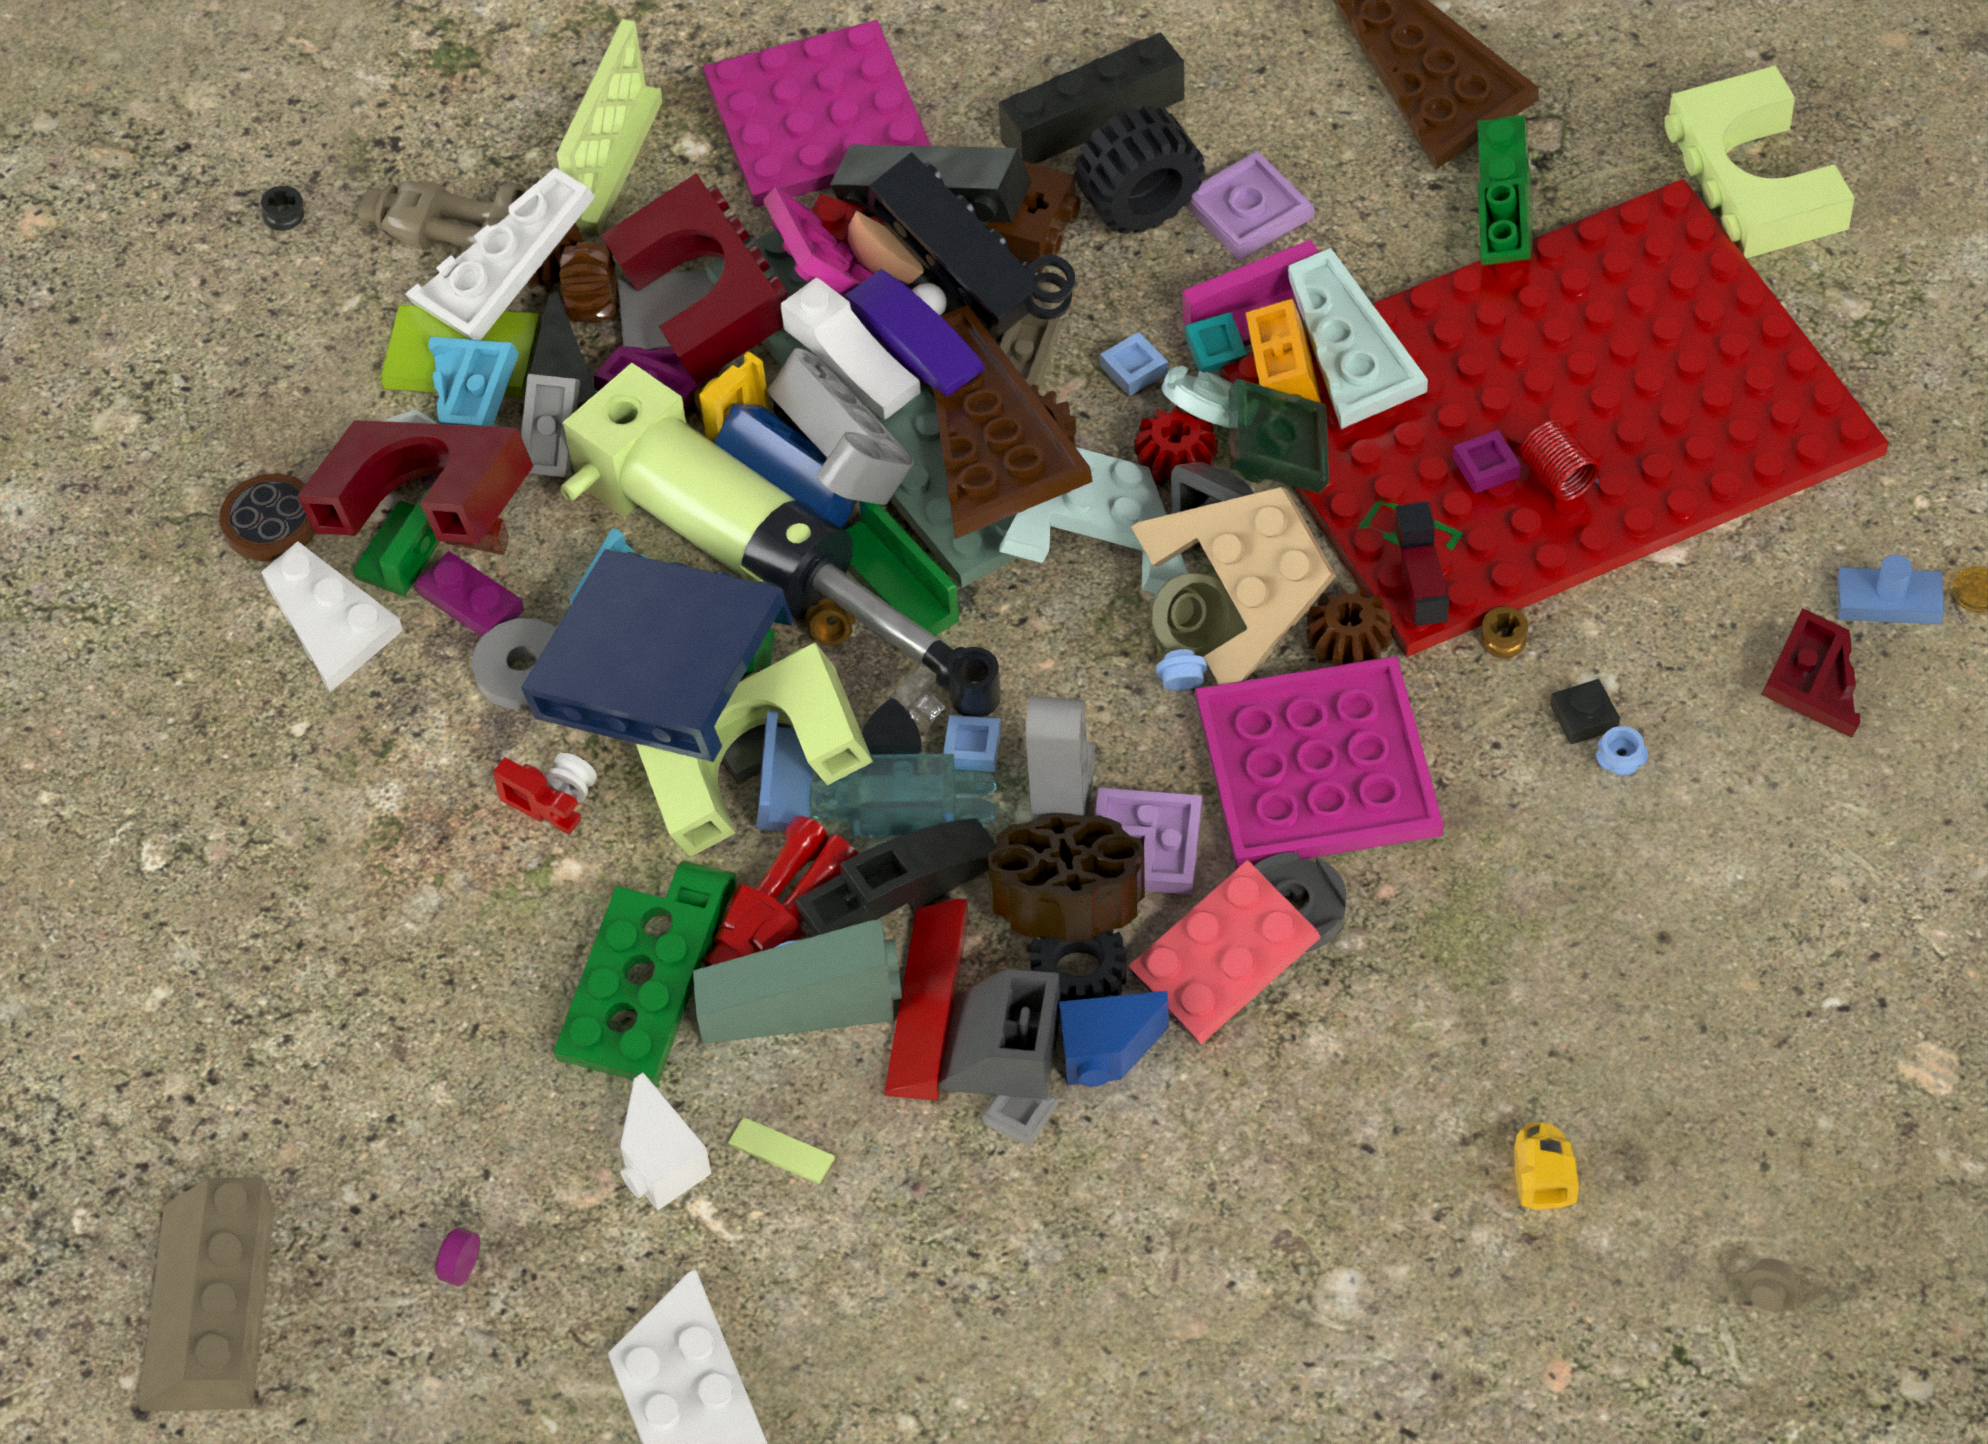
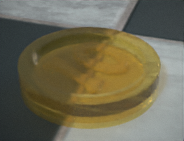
(1971, 589)

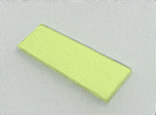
(781, 1150)

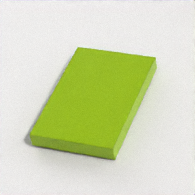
(411, 363)

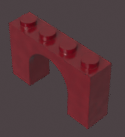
(691, 225)
(372, 458)

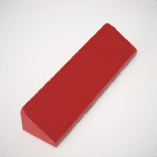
(927, 1000)

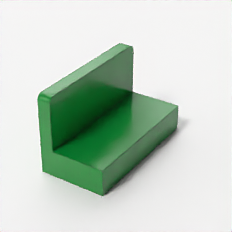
(398, 549)

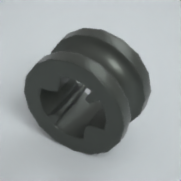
(280, 196)

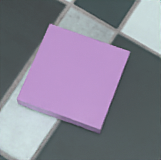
(1249, 205)

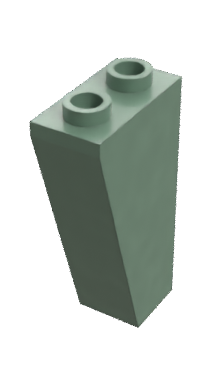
(801, 986)

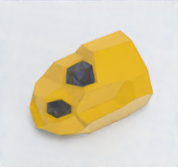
(1545, 1167)

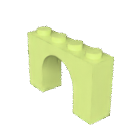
(1754, 210)
(806, 696)

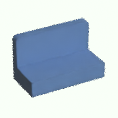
(783, 778)

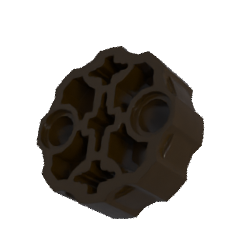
(1066, 876)

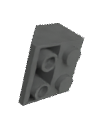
(1003, 1035)

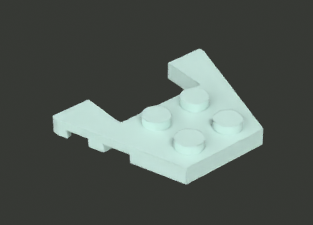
(1102, 510)

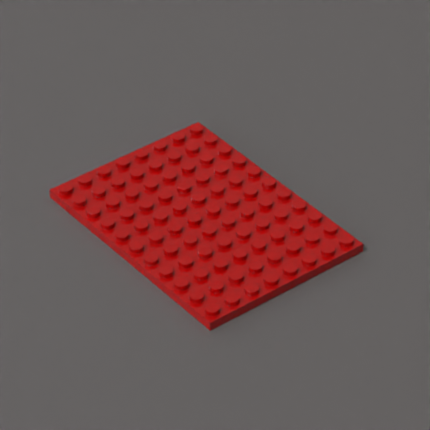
(1650, 353)

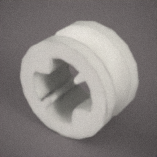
(571, 775)

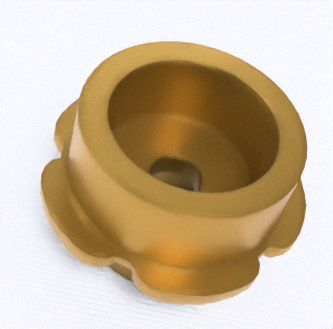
(829, 632)

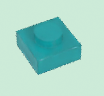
(1215, 342)

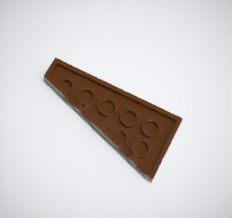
(1436, 72)
(1000, 439)

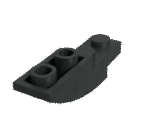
(898, 872)

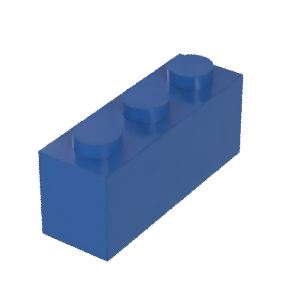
(782, 458)

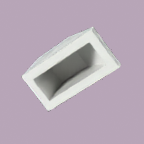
(659, 1148)

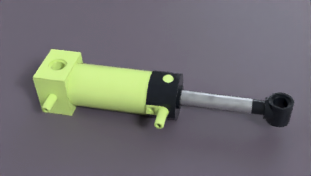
(637, 450)

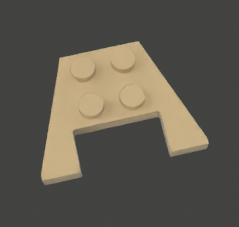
(1263, 561)

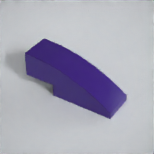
(914, 333)

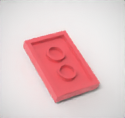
(1225, 951)

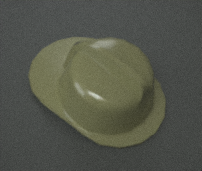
(1194, 614)

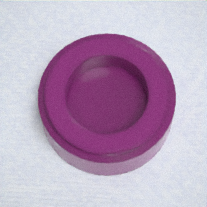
(457, 1256)

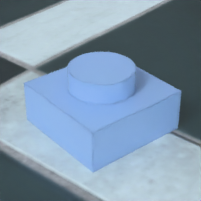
(1133, 364)
(973, 742)

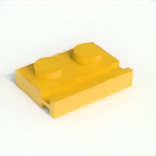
(734, 386)

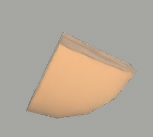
(879, 249)

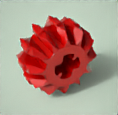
(1172, 441)

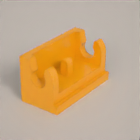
(1282, 350)

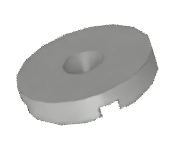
(498, 651)

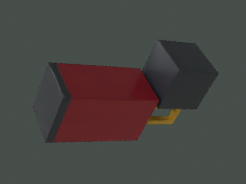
(1420, 564)

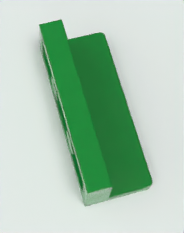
(900, 571)

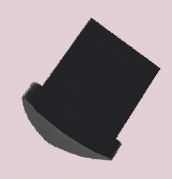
(892, 731)

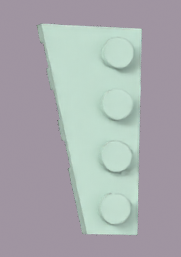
(1353, 345)

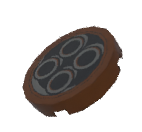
(265, 517)

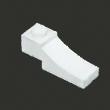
(834, 333)

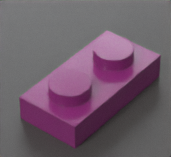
(468, 594)

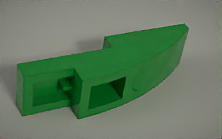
(1504, 191)

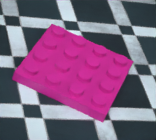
(805, 103)
(1318, 762)

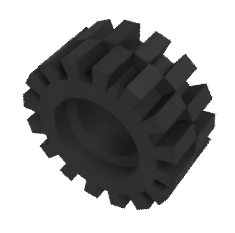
(1102, 982)

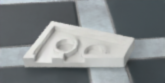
(329, 614)

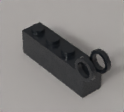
(962, 251)

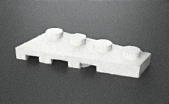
(490, 274)

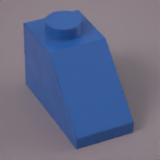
(1110, 1034)

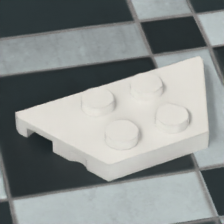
(682, 1374)

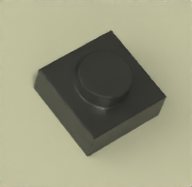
(1584, 711)

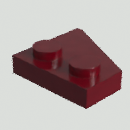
(1816, 673)

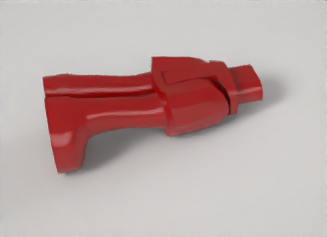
(754, 916)

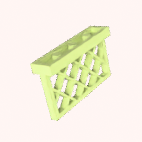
(609, 126)

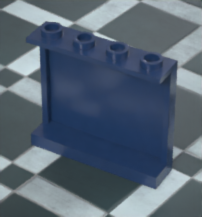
(653, 652)

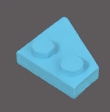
(471, 379)

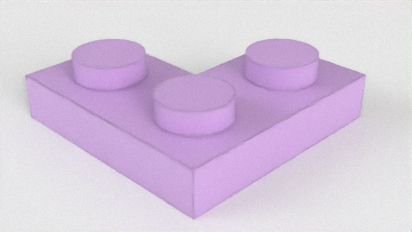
(1167, 828)

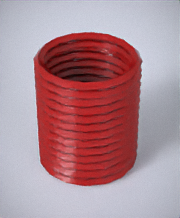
(1559, 460)

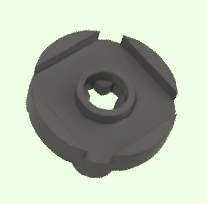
(1316, 884)

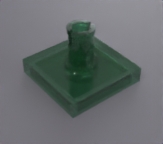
(1278, 437)

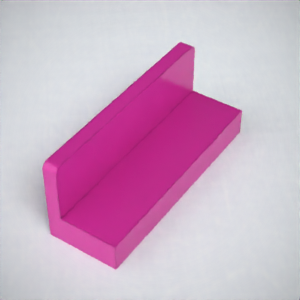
(1245, 289)

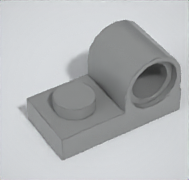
(546, 407)

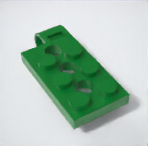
(695, 907)

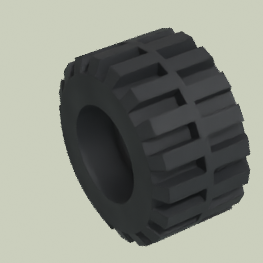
(1139, 169)

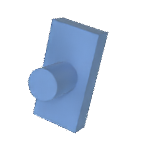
(1890, 593)

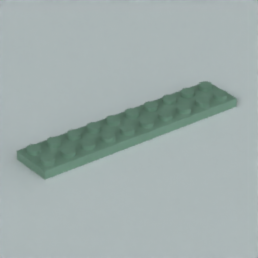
(923, 492)

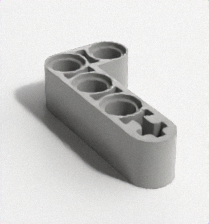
(860, 452)
(1058, 756)

